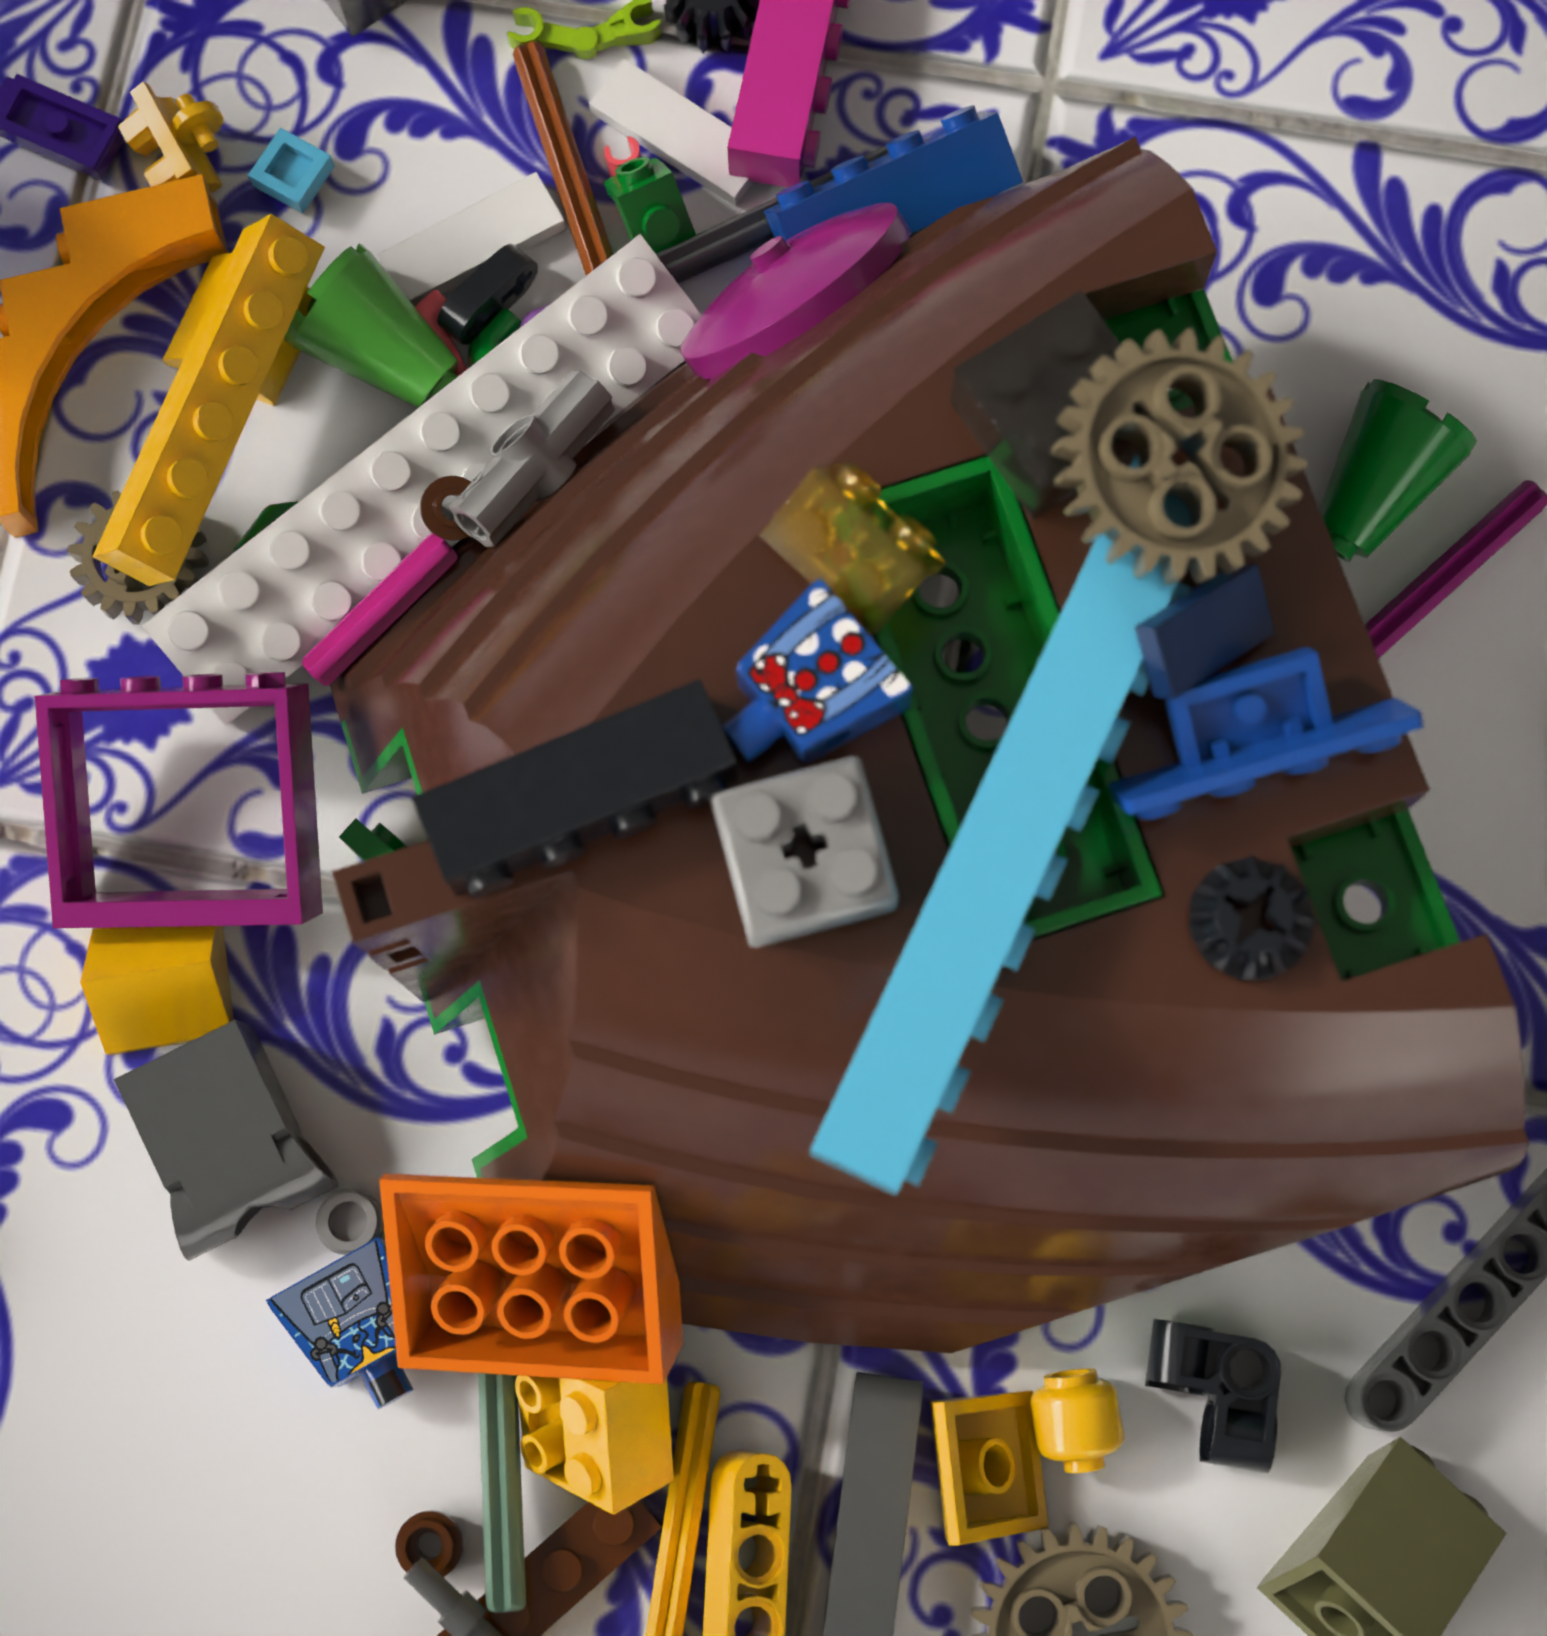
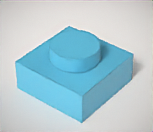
(291, 170)

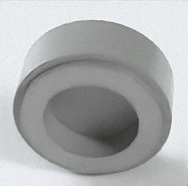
(349, 1220)

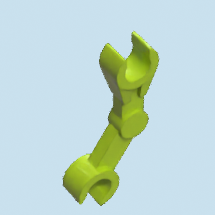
(585, 40)

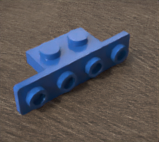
(1254, 725)

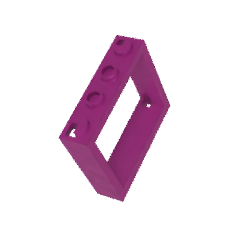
(68, 810)

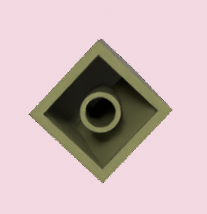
(1385, 1552)

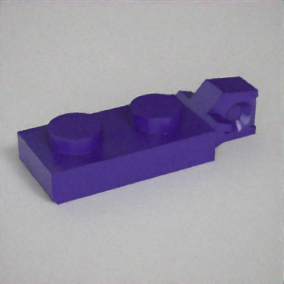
(58, 126)

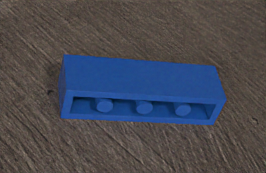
(918, 175)

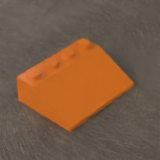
(531, 1278)

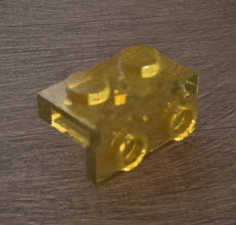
(853, 542)

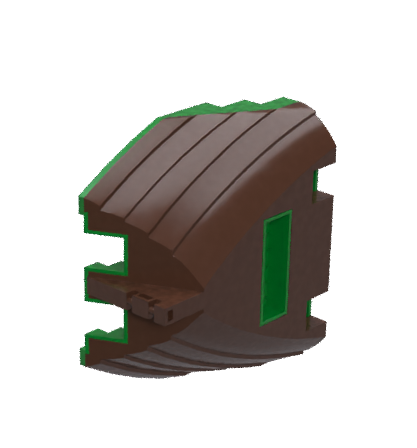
(1129, 1092)

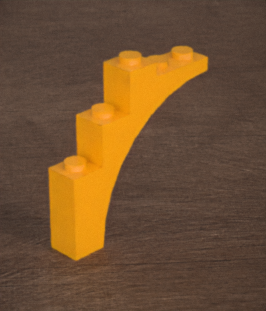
(49, 316)

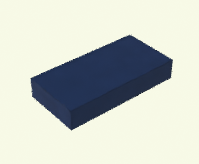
(1204, 630)

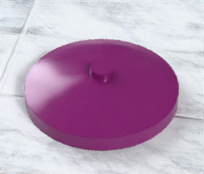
(795, 286)

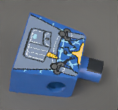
(346, 1322)

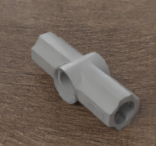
(532, 458)

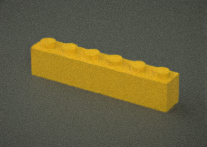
(209, 402)

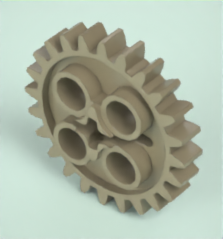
(1228, 413)
(1062, 1575)

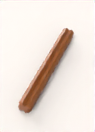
(562, 155)

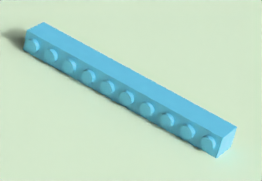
(993, 872)

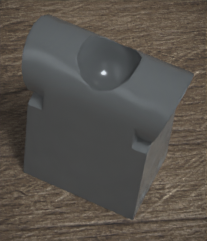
(221, 1136)

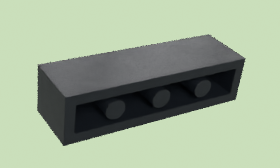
(577, 790)

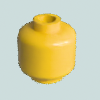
(1077, 1419)

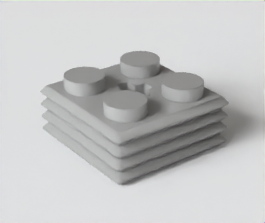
(829, 807)

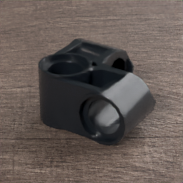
(1236, 1421)

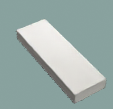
(669, 128)
(458, 245)

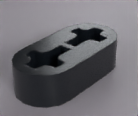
(488, 290)

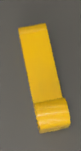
(765, 1581)

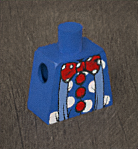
(814, 682)

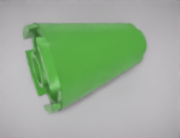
(372, 330)

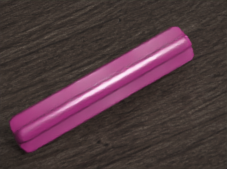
(379, 609)

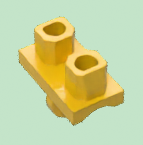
(181, 131)

